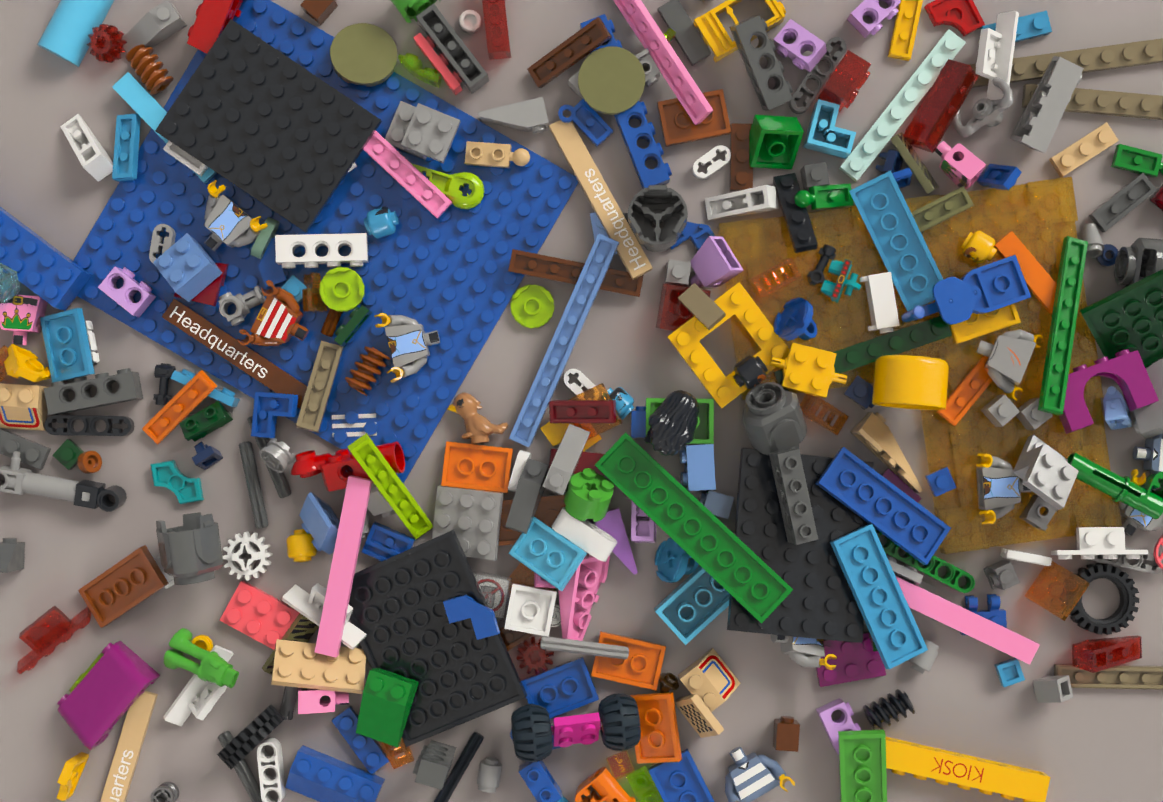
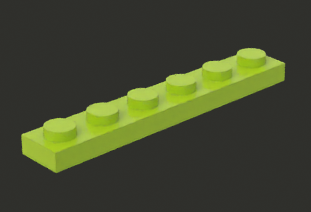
(390, 485)

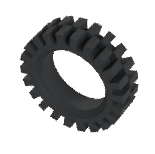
(1125, 608)
(250, 737)

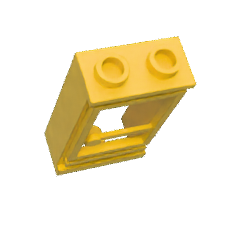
(716, 35)

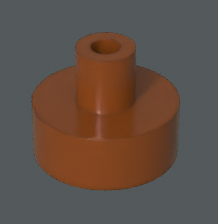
(89, 462)

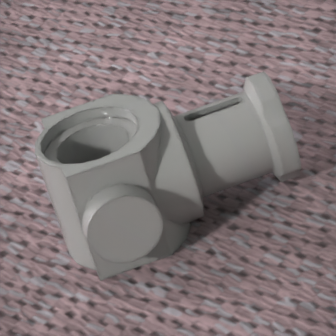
(243, 304)

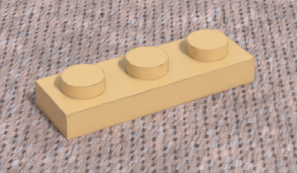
(1083, 150)

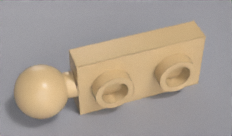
(494, 155)

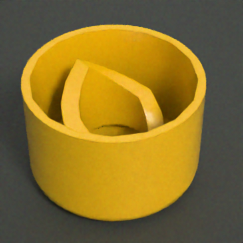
(910, 382)

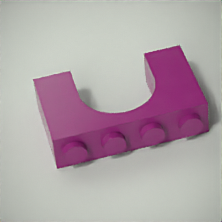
(1125, 370)

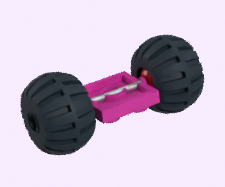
(615, 718)

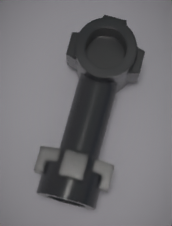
(817, 277)
(163, 372)

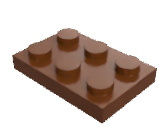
(679, 127)

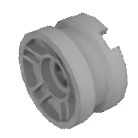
(277, 455)

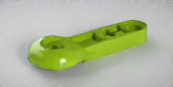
(451, 185)

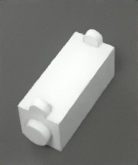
(881, 302)

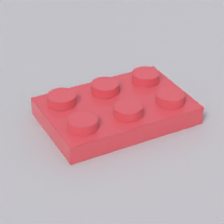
(258, 614)

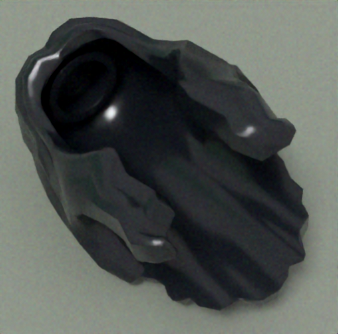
(673, 423)

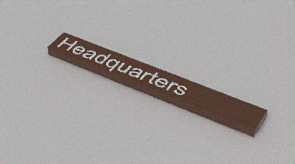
(233, 351)

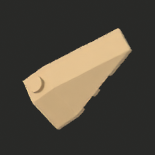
(881, 442)

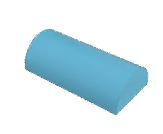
(70, 26)

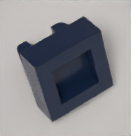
(893, 161)
(206, 456)

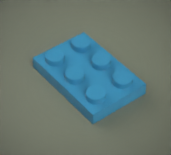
(67, 345)

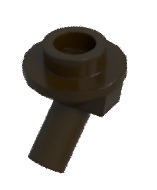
(668, 682)

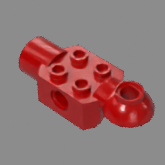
(338, 467)

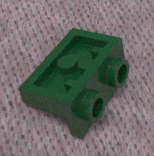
(205, 421)

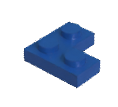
(267, 408)

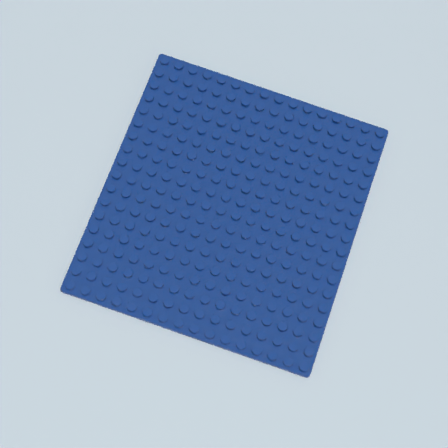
(432, 269)

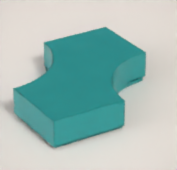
(185, 488)

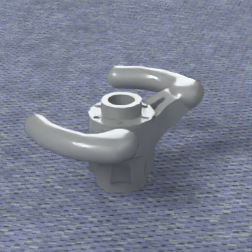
(986, 111)

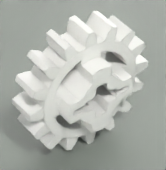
(247, 547)

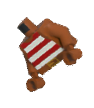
(276, 320)

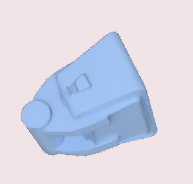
(1116, 410)

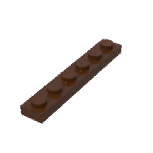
(569, 272)

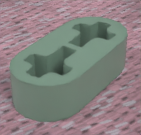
(264, 238)

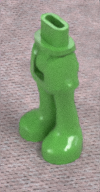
(212, 666)

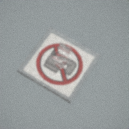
(496, 592)

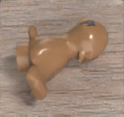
(476, 425)

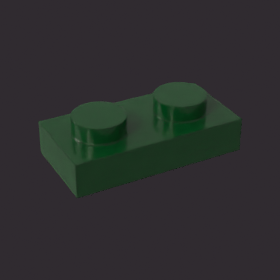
(346, 332)

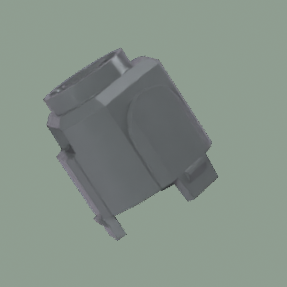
(655, 205)
(1138, 261)
(773, 418)
(190, 550)

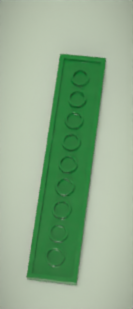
(694, 528)

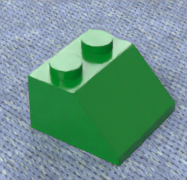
(774, 141)

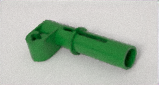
(1120, 487)

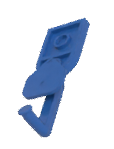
(977, 292)

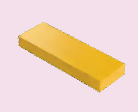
(905, 29)

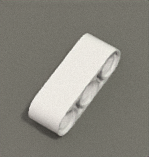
(585, 535)
(273, 761)

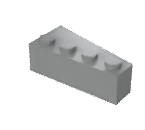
(1047, 104)

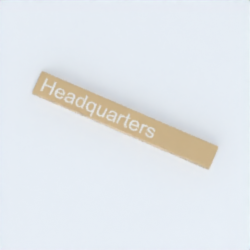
(600, 198)
(129, 748)

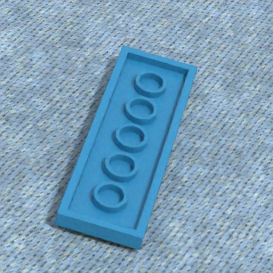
(897, 239)
(879, 596)

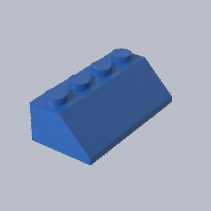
(331, 779)

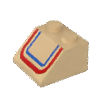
(22, 407)
(710, 679)

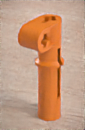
(605, 785)

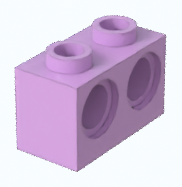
(875, 12)
(803, 42)
(125, 294)
(642, 526)
(842, 724)

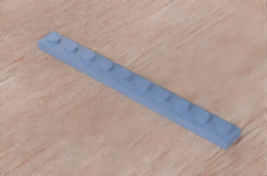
(564, 340)

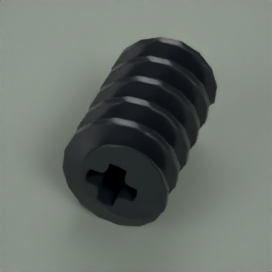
(888, 709)

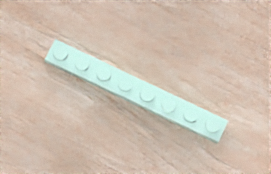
(901, 106)

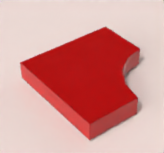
(956, 13)

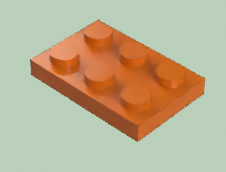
(477, 467)
(640, 668)
(659, 729)

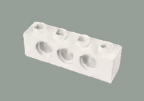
(287, 244)

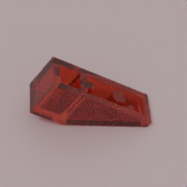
(1106, 653)

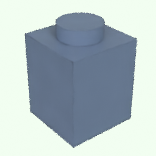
(717, 503)

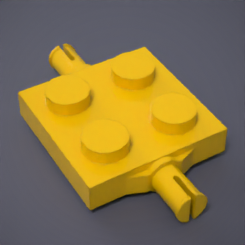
(808, 370)

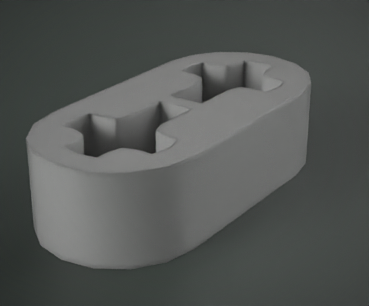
(156, 242)

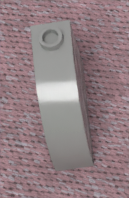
(1150, 418)

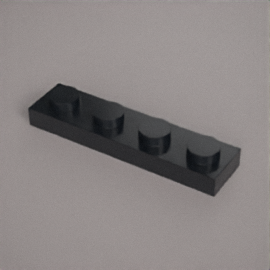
(796, 218)

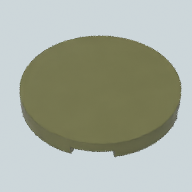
(363, 54)
(611, 80)

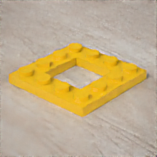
(687, 337)

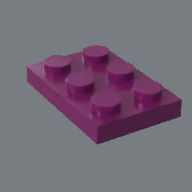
(853, 662)

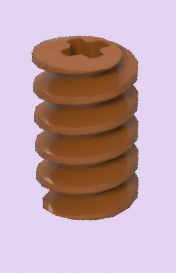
(149, 70)
(366, 370)

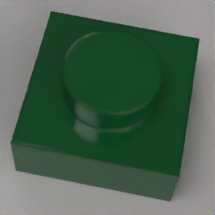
(68, 454)

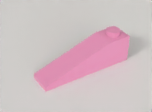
(579, 596)

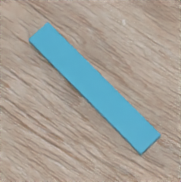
(147, 109)

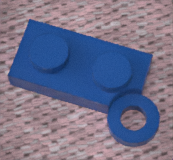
(587, 121)

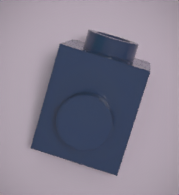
(860, 392)

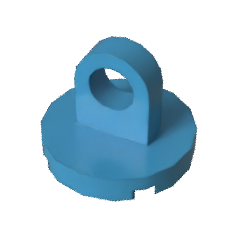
(673, 562)

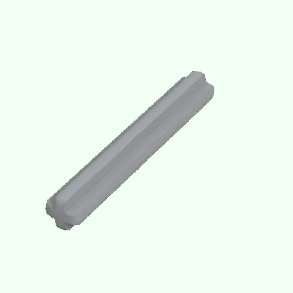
(584, 647)

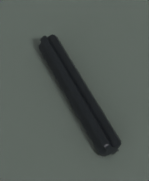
(460, 767)

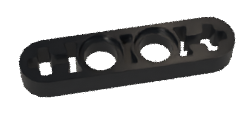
(89, 425)

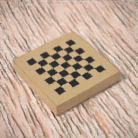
(699, 715)

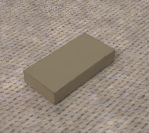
(701, 306)

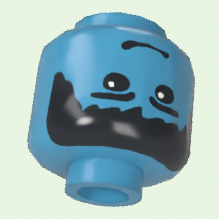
(381, 222)
(624, 401)

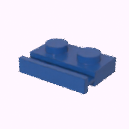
(386, 542)

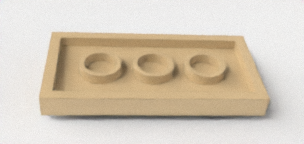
(301, 667)

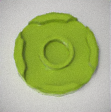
(342, 289)
(532, 306)

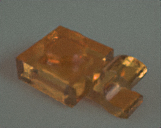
(311, 297)

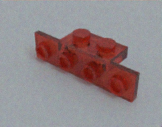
(49, 632)

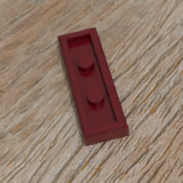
(582, 411)

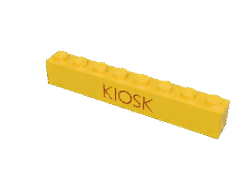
(966, 771)

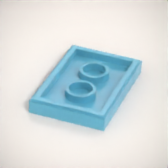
(548, 554)

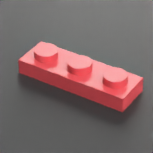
(438, 62)

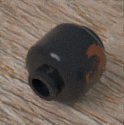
(750, 372)

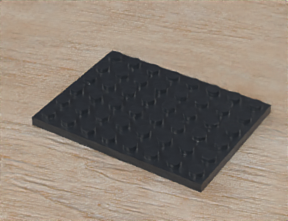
(268, 125)
(821, 596)
(411, 636)

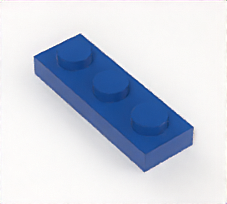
(364, 747)

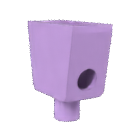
(714, 263)

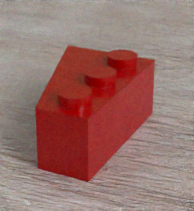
(211, 21)

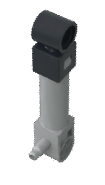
(83, 493)

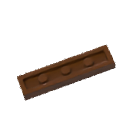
(569, 52)

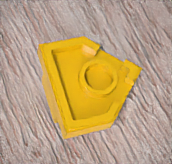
(25, 364)

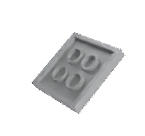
(473, 517)

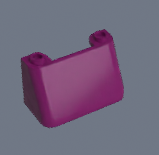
(106, 693)

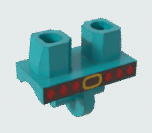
(842, 270)

